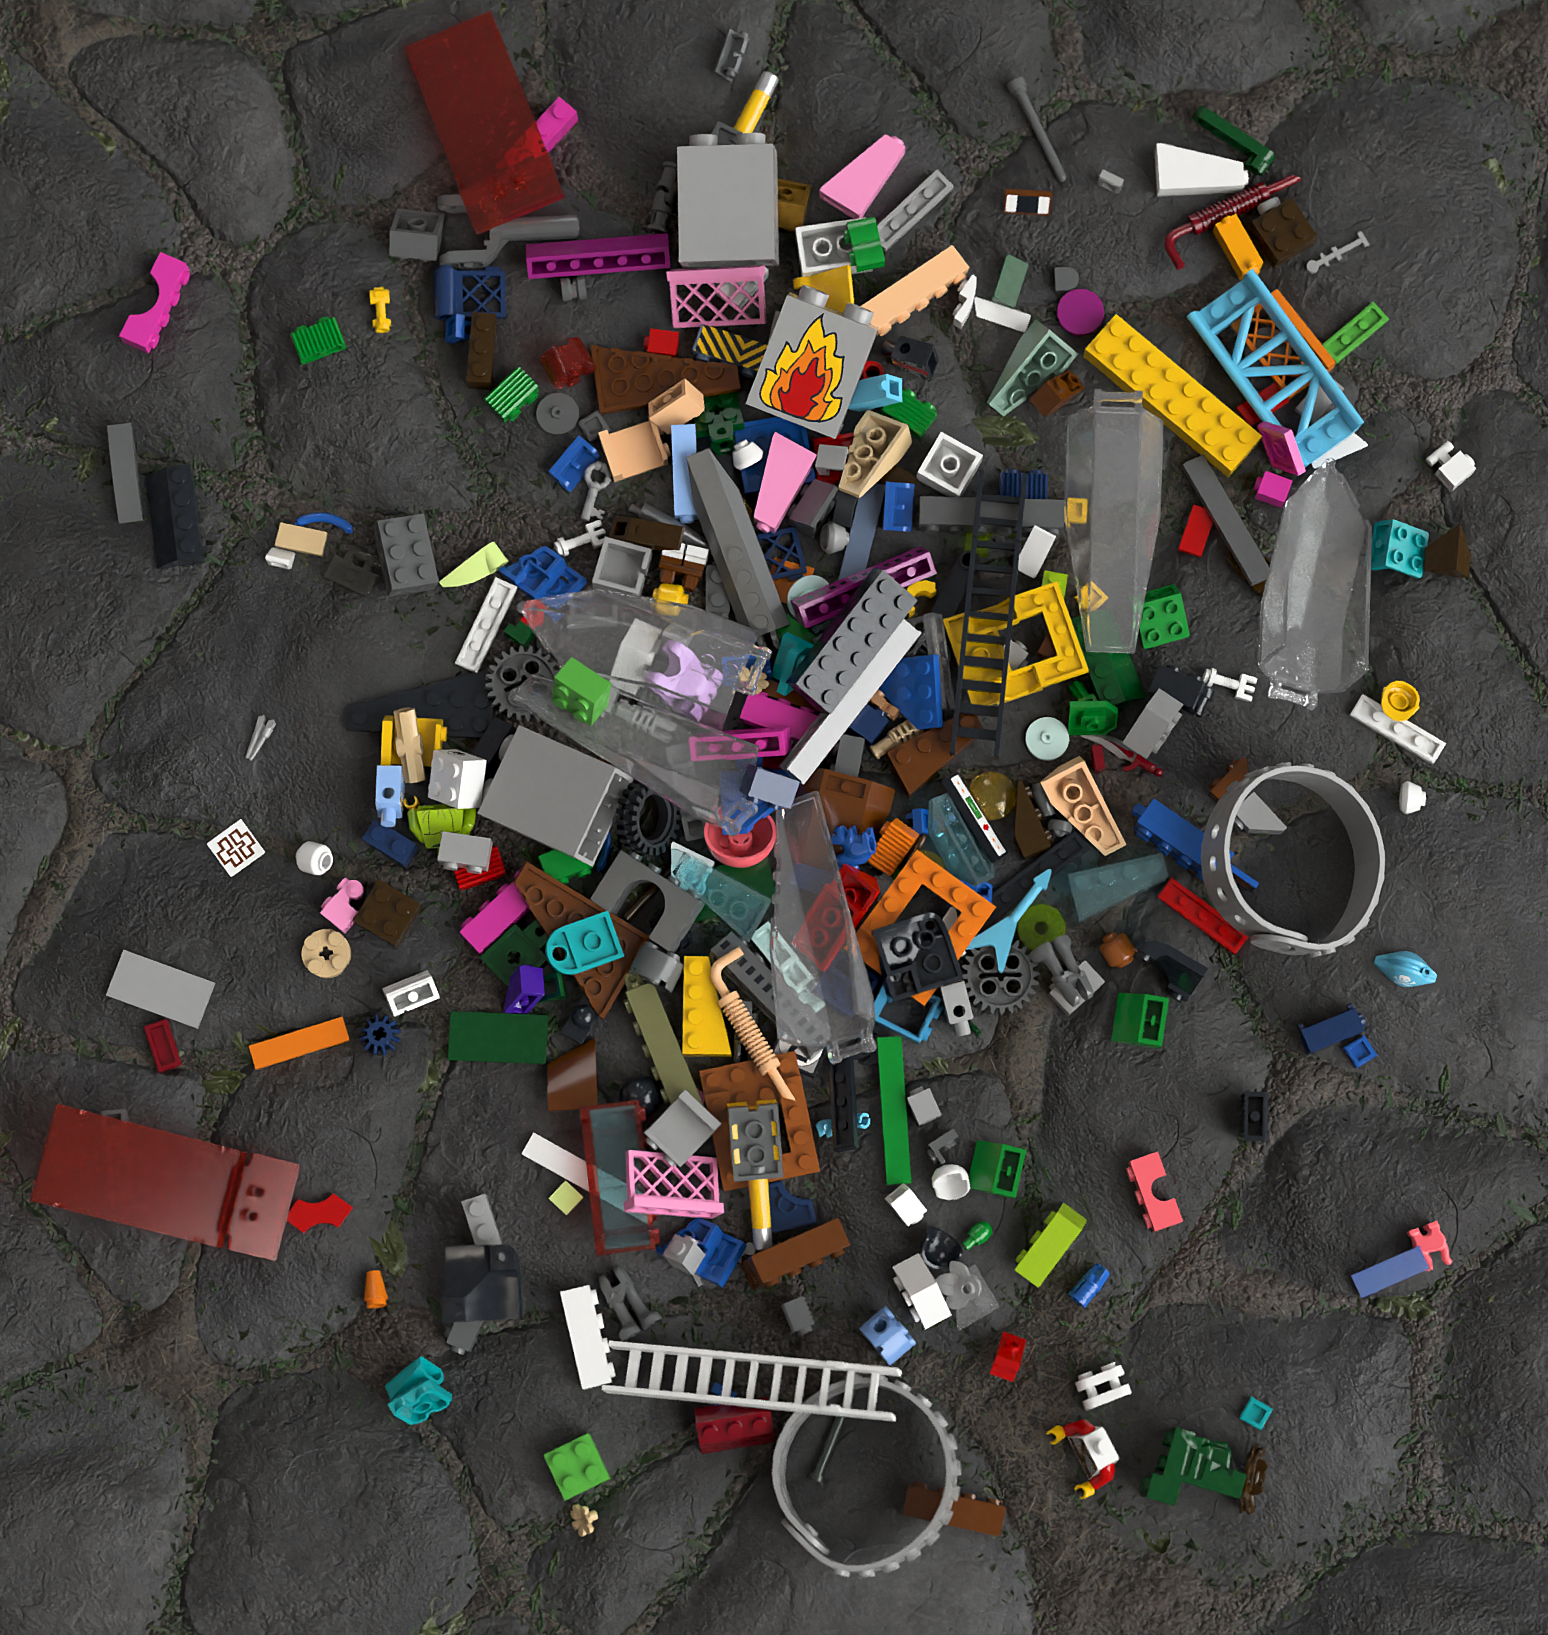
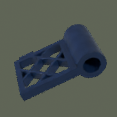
(449, 291)
(792, 575)

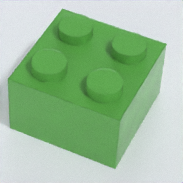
(581, 691)
(577, 1466)

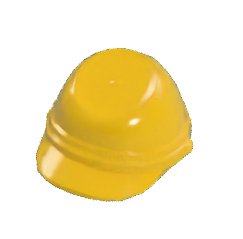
(1399, 701)

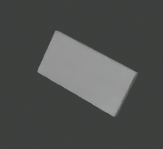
(160, 989)

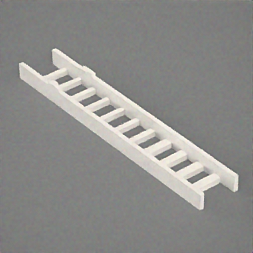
(730, 1357)

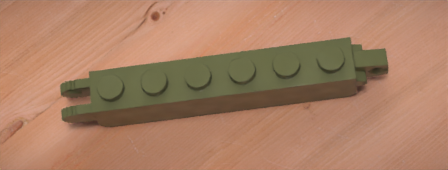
(659, 1039)

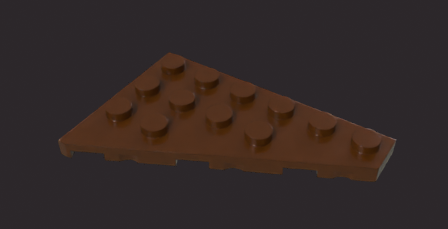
(558, 906)

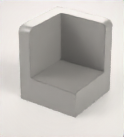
(831, 458)

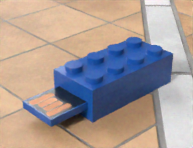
(1179, 839)

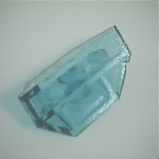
(957, 842)

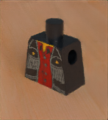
(912, 356)

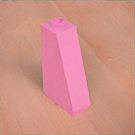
(863, 178)
(782, 480)

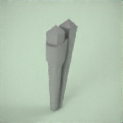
(259, 736)

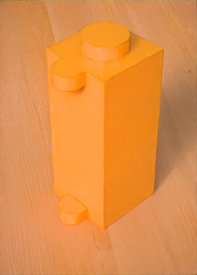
(1237, 246)

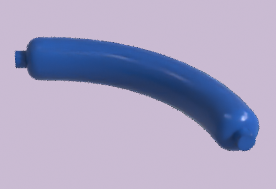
(324, 517)
(605, 854)

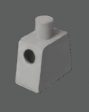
(952, 996)

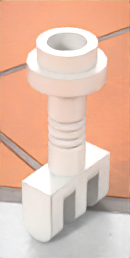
(563, 546)
(1210, 677)

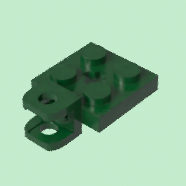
(720, 426)
(515, 941)

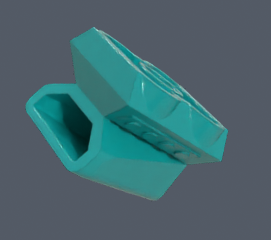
(417, 1392)

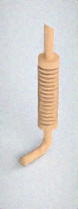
(746, 1027)

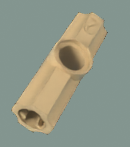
(409, 745)

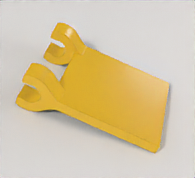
(833, 282)

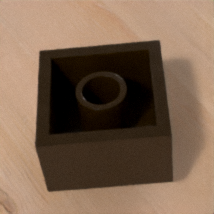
(1283, 232)
(388, 913)

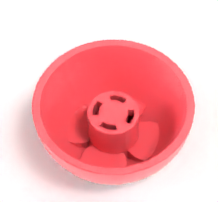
(742, 849)

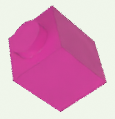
(1272, 488)

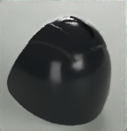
(939, 1248)

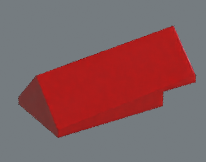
(859, 891)

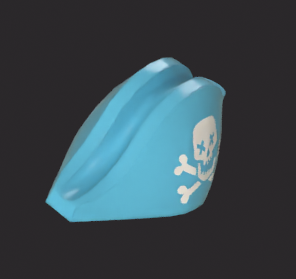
(1405, 968)

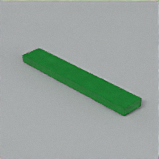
(893, 1110)

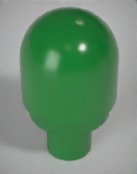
(978, 1235)

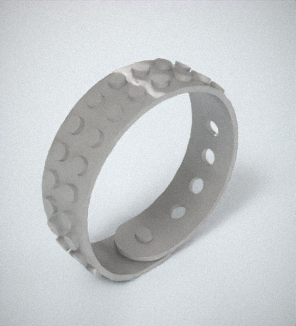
(1365, 841)
(808, 1535)

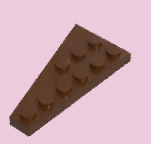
(635, 378)

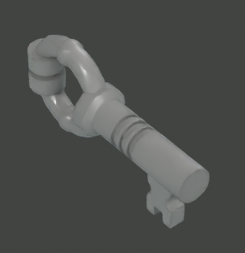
(594, 487)

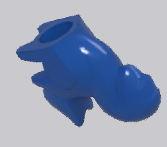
(856, 847)

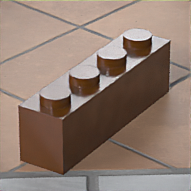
(967, 1511)

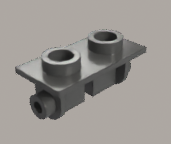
(729, 57)

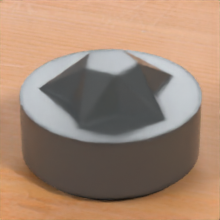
(1059, 827)

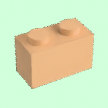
(676, 406)

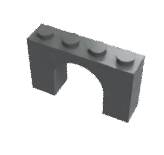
(680, 905)

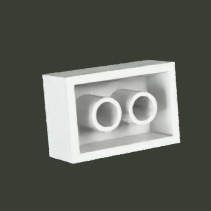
(823, 248)

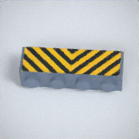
(728, 348)

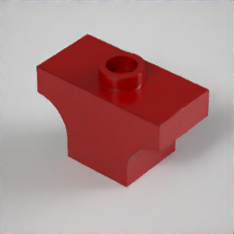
(1008, 1356)

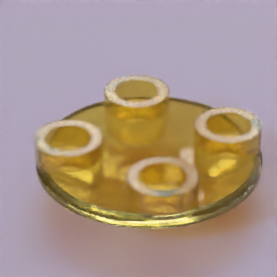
(993, 794)

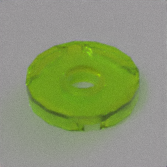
(1036, 914)

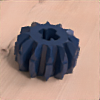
(384, 1042)

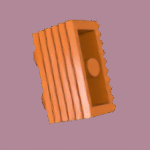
(892, 846)

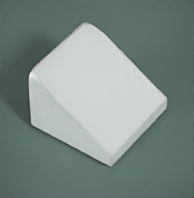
(280, 558)

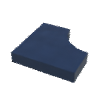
(787, 1210)

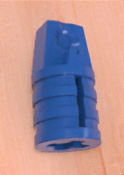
(1089, 1285)

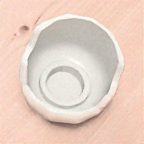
(950, 1182)

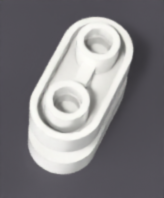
(1089, 1381)

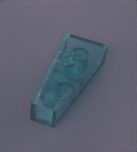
(1109, 885)
(728, 897)

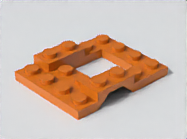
(924, 871)

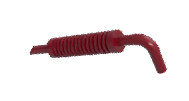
(1236, 204)

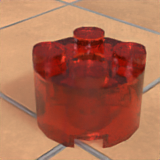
(567, 363)

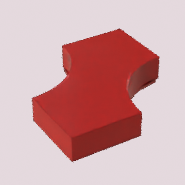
(330, 1211)

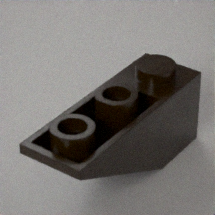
(647, 533)
(1028, 830)

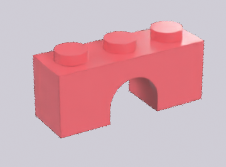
(1158, 1213)

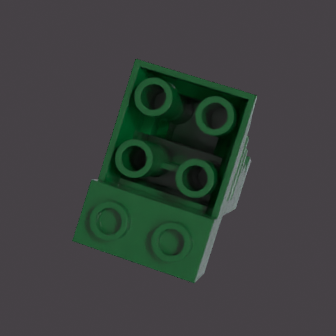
(1192, 1462)

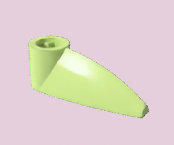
(478, 566)

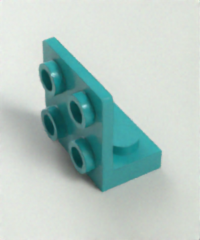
(1398, 547)

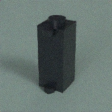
(490, 744)

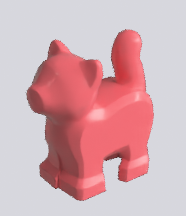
(1431, 1242)

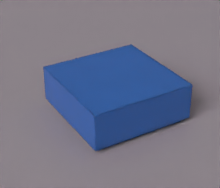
(1360, 1051)

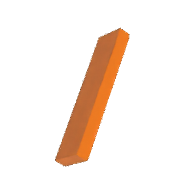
(299, 1043)

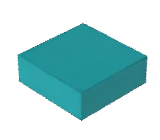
(1255, 1413)

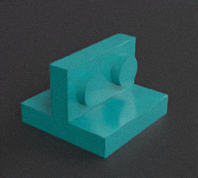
(789, 656)

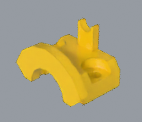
(921, 588)

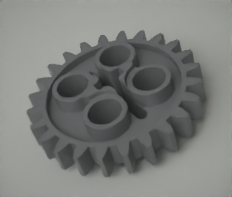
(515, 664)
(1001, 998)

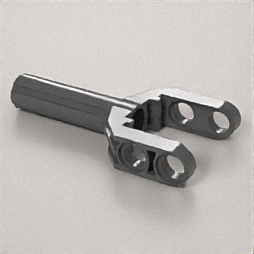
(515, 230)

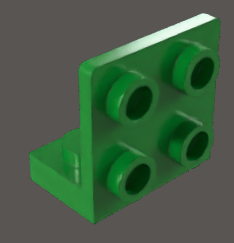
(1163, 617)

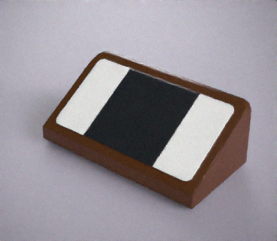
(1027, 202)

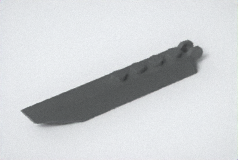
(735, 547)

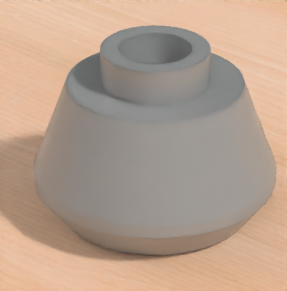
(833, 537)

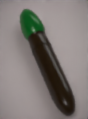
(918, 845)

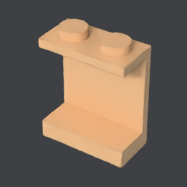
(634, 450)

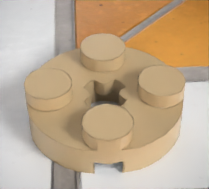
(337, 961)

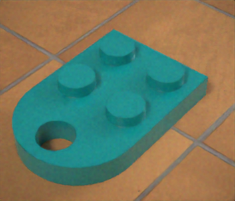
(585, 944)

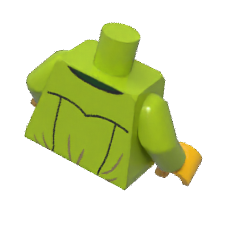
(430, 820)

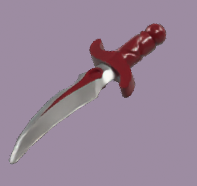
(1123, 752)

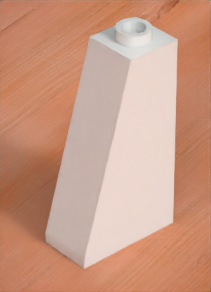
(1196, 173)

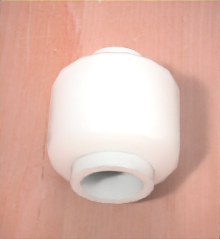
(314, 858)

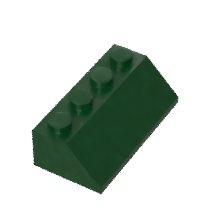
(1110, 674)

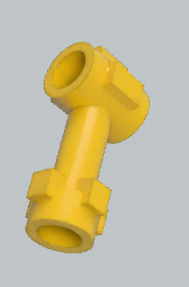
(380, 297)

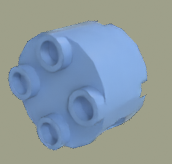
(887, 1335)

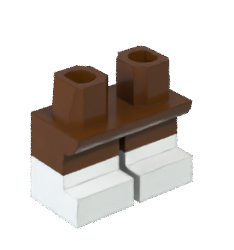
(692, 569)

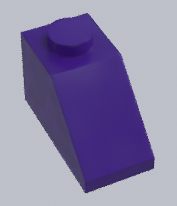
(524, 989)

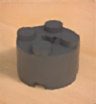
(656, 967)

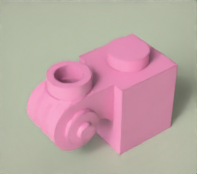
(338, 908)

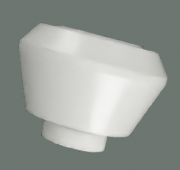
(746, 454)
(1411, 797)

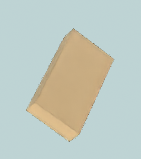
(301, 539)

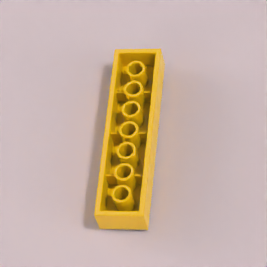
(1172, 395)

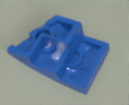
(539, 574)
(719, 1249)

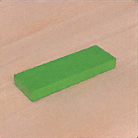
(1355, 332)

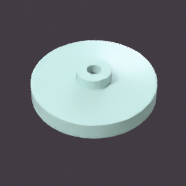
(1047, 738)

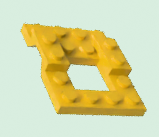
(1031, 678)

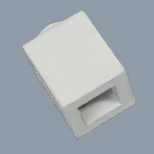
(906, 1205)

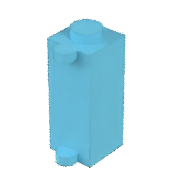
(876, 392)

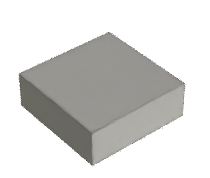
(1110, 182)

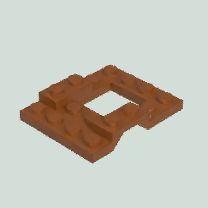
(745, 1084)

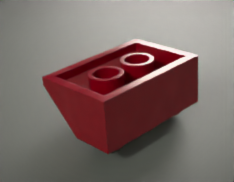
(733, 1427)

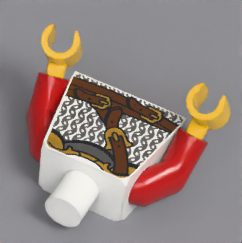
(1092, 1450)

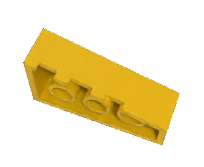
(702, 1016)

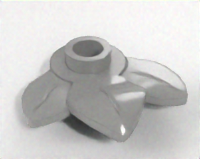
(954, 1285)

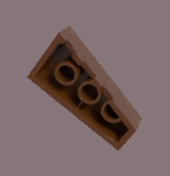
(928, 753)
(792, 1255)

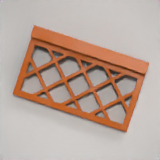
(1321, 353)

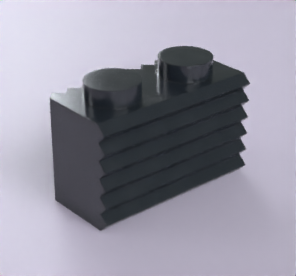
(1254, 1117)

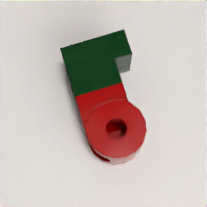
(520, 634)

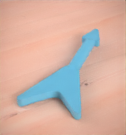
(1002, 933)

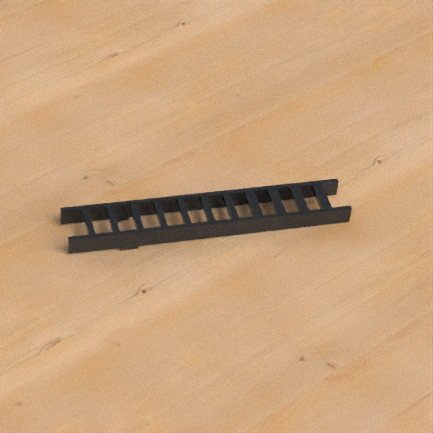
(981, 662)

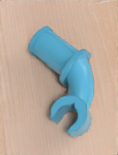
(825, 1126)

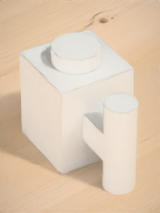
(1453, 469)

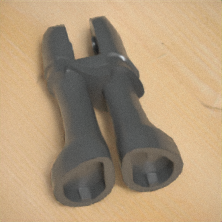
(1068, 980)
(615, 1298)

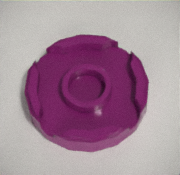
(1080, 312)

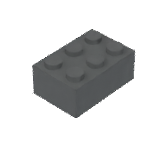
(405, 555)

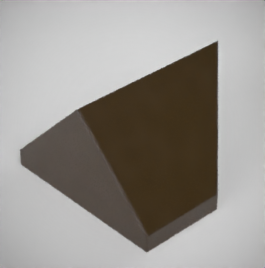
(1448, 555)

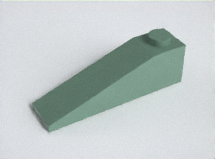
(1032, 363)

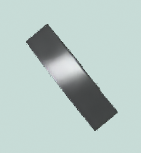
(125, 472)

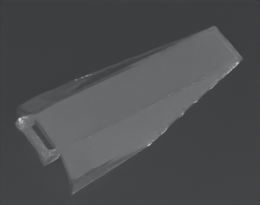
(1112, 515)
(662, 750)
(813, 946)

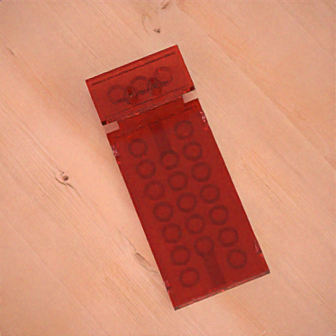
(484, 122)
(164, 1182)

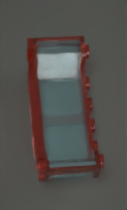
(607, 1135)

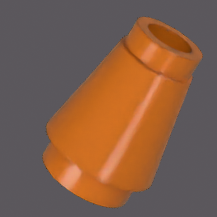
(375, 1291)

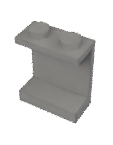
(681, 1129)

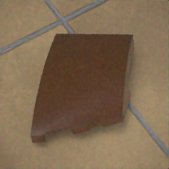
(573, 1079)

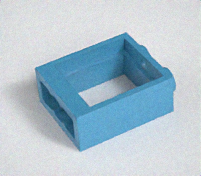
(924, 1031)

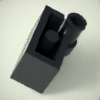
(1186, 689)

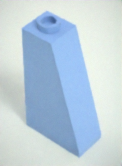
(682, 446)

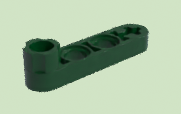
(1259, 155)

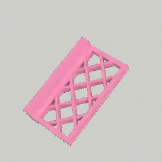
(717, 275)
(672, 1205)

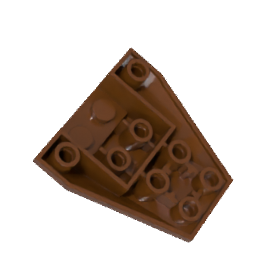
(849, 801)

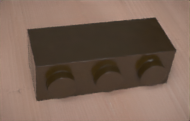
(482, 351)

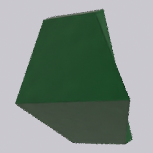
(553, 984)

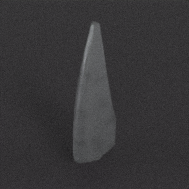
(652, 514)

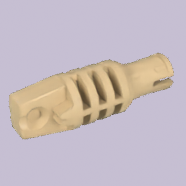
(895, 737)

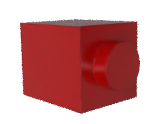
(662, 342)

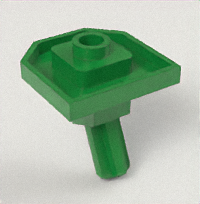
(1088, 714)

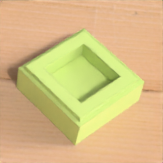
(566, 1198)

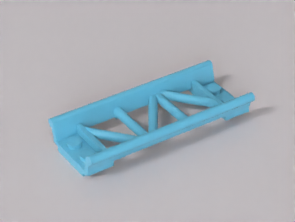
(1240, 302)

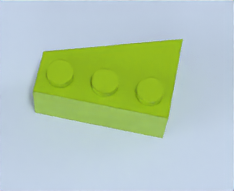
(1049, 1244)

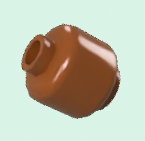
(1117, 949)

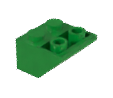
(1140, 1020)
(996, 1169)

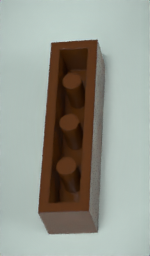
(793, 697)

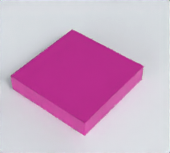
(1281, 448)

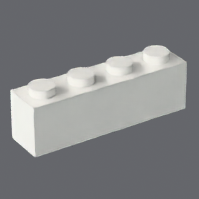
(586, 1337)

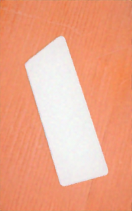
(1001, 314)
(1346, 447)

